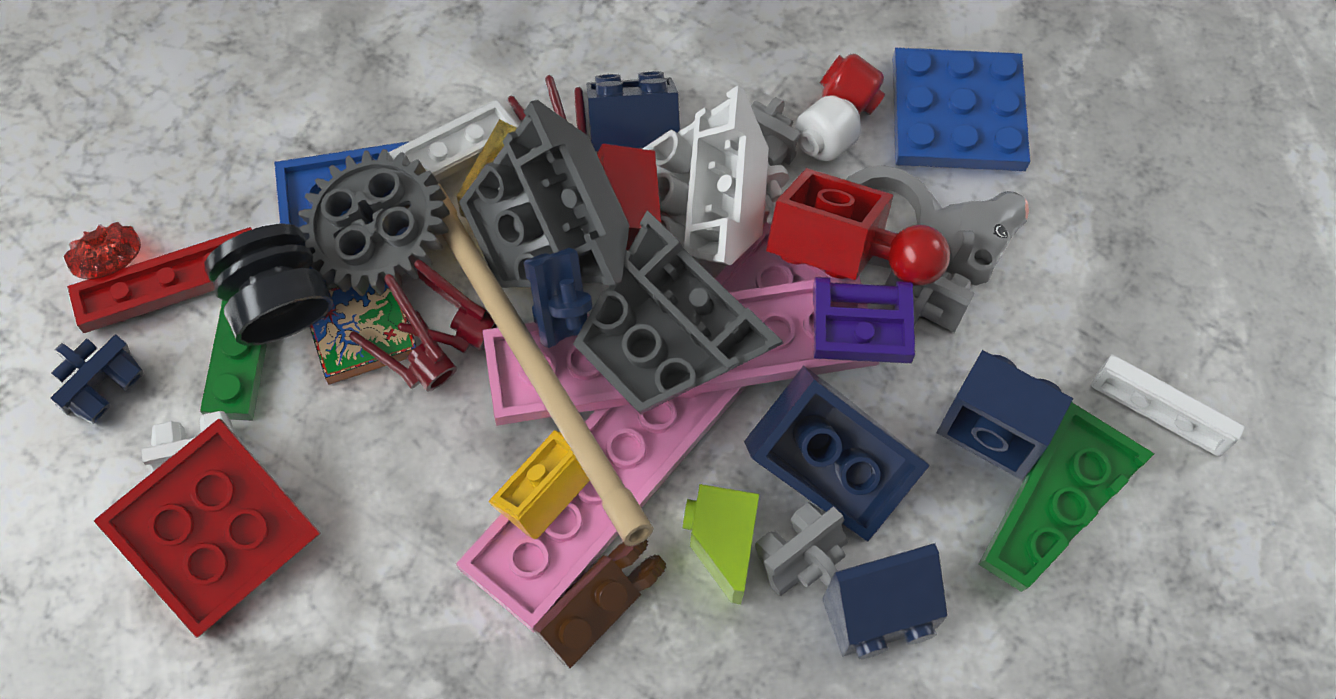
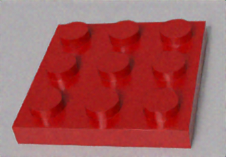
(207, 527)

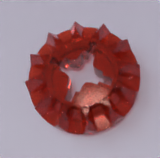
(102, 251)

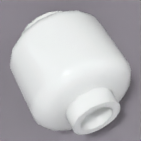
(829, 127)

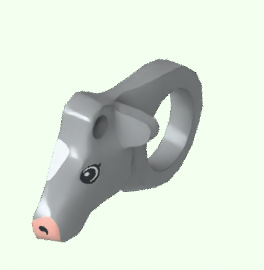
(974, 229)

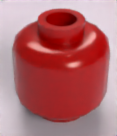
(854, 81)

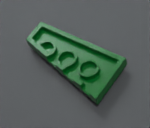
(1061, 496)

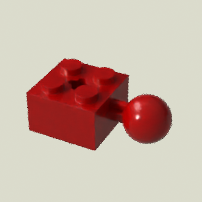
(844, 224)

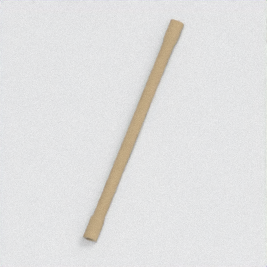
(616, 498)

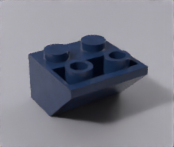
(632, 110)

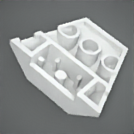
(714, 180)

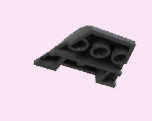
(546, 197)
(667, 324)

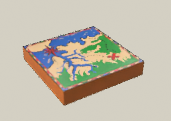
(371, 316)

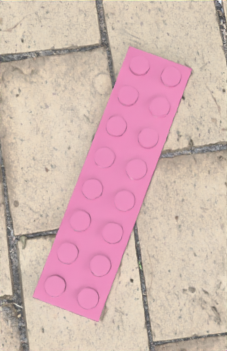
(783, 308)

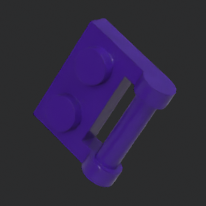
(863, 332)

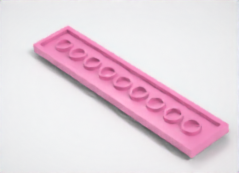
(643, 449)

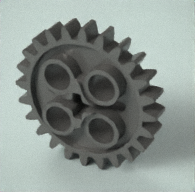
(374, 221)

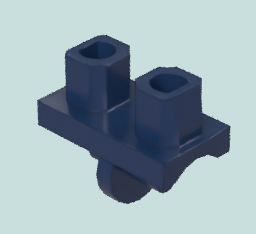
(557, 295)
(79, 392)

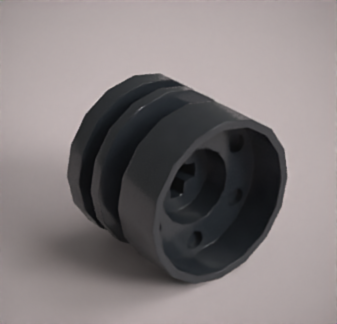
(268, 284)

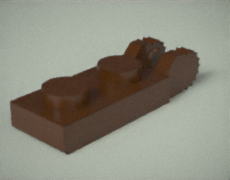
(597, 602)

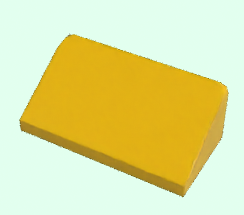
(541, 487)

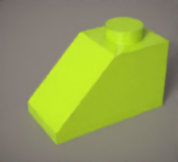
(723, 535)

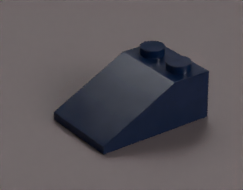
(834, 453)

